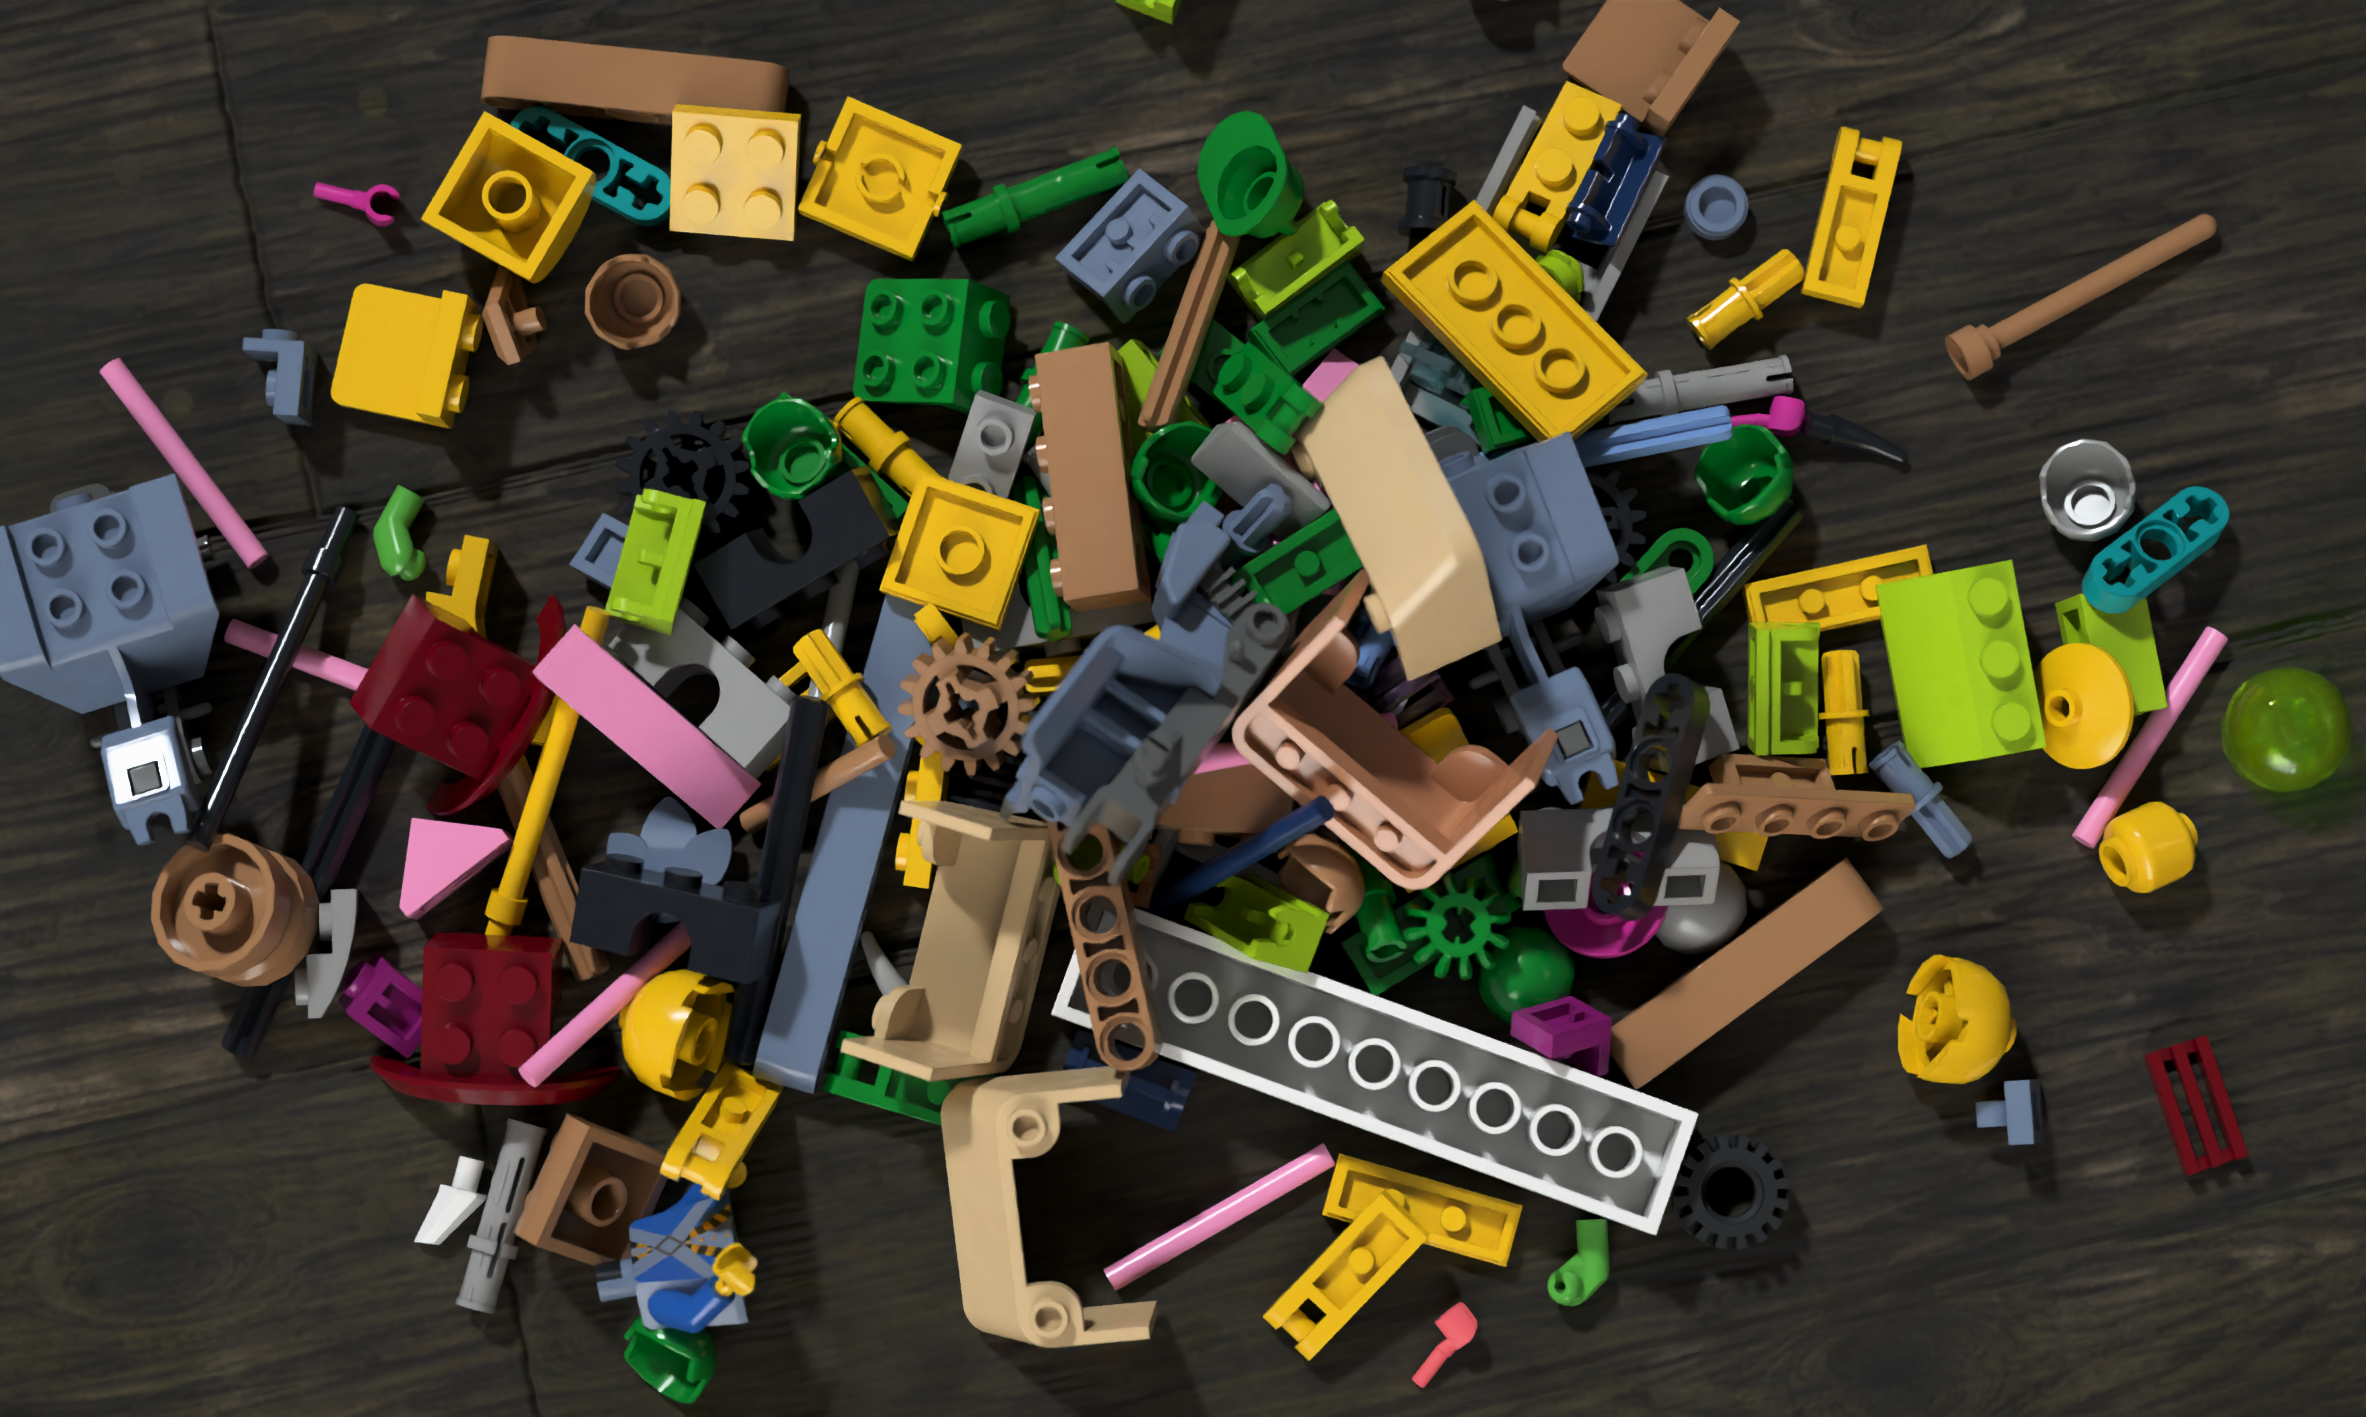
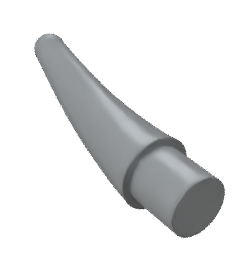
(881, 968)

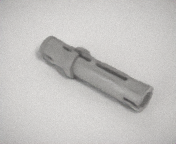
(1704, 388)
(504, 1204)

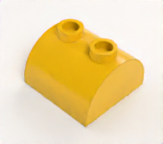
(512, 199)

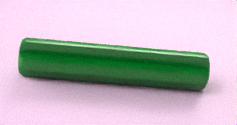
(1048, 611)

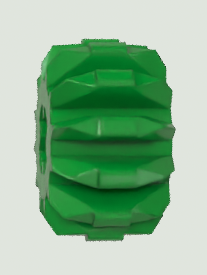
(1478, 929)

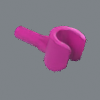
(359, 199)
(1783, 419)

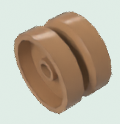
(235, 911)

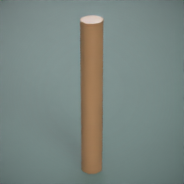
(828, 778)

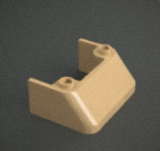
(1400, 520)
(975, 949)
(983, 1131)

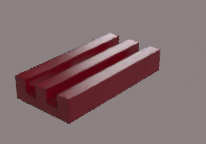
(2218, 1097)

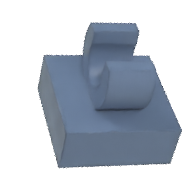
(2019, 1112)

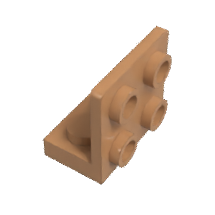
(1649, 56)

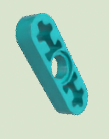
(640, 174)
(2146, 572)

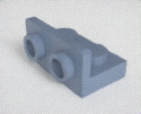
(1133, 245)

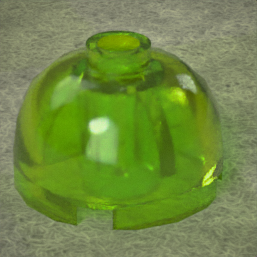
(2286, 729)

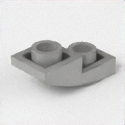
(324, 973)

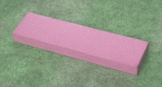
(646, 727)

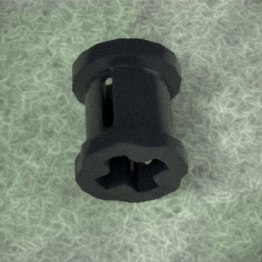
(1426, 200)

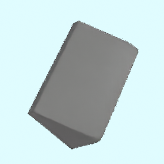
(1245, 464)

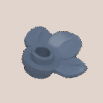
(673, 840)

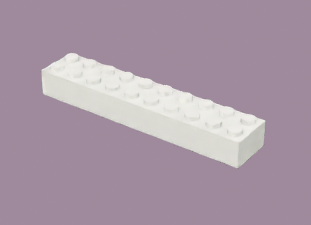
(1398, 1073)

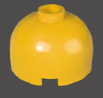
(1957, 1024)
(676, 1031)

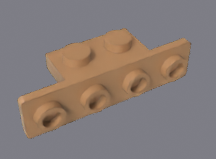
(1789, 798)

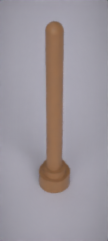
(1976, 348)

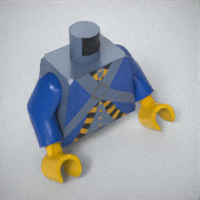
(685, 1265)

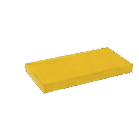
(1513, 326)

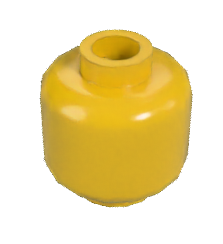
(2148, 847)

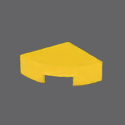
(934, 625)

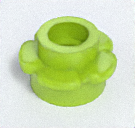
(1564, 271)

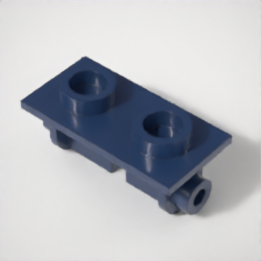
(1614, 189)
(1152, 1093)

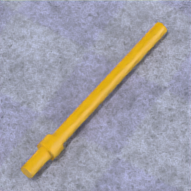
(508, 903)

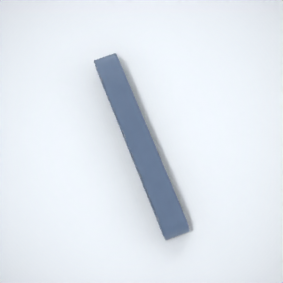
(842, 873)

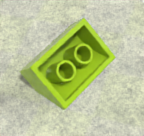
(1960, 665)

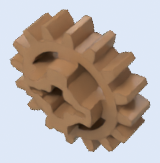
(959, 681)

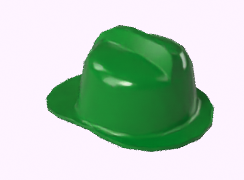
(1249, 179)

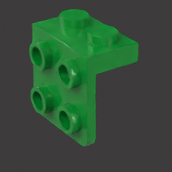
(931, 342)

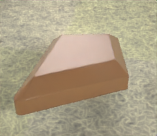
(510, 320)

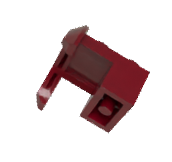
(457, 697)
(482, 1018)

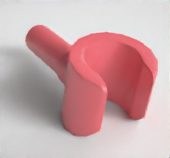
(1459, 1328)

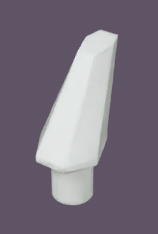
(453, 1203)

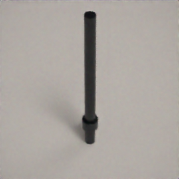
(321, 571)

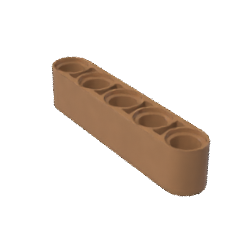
(623, 80)
(1096, 950)
(1742, 972)

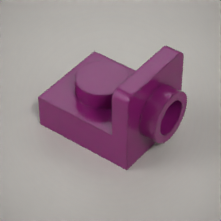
(384, 1003)
(1567, 1032)

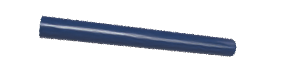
(1241, 856)

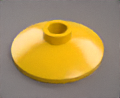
(2098, 705)

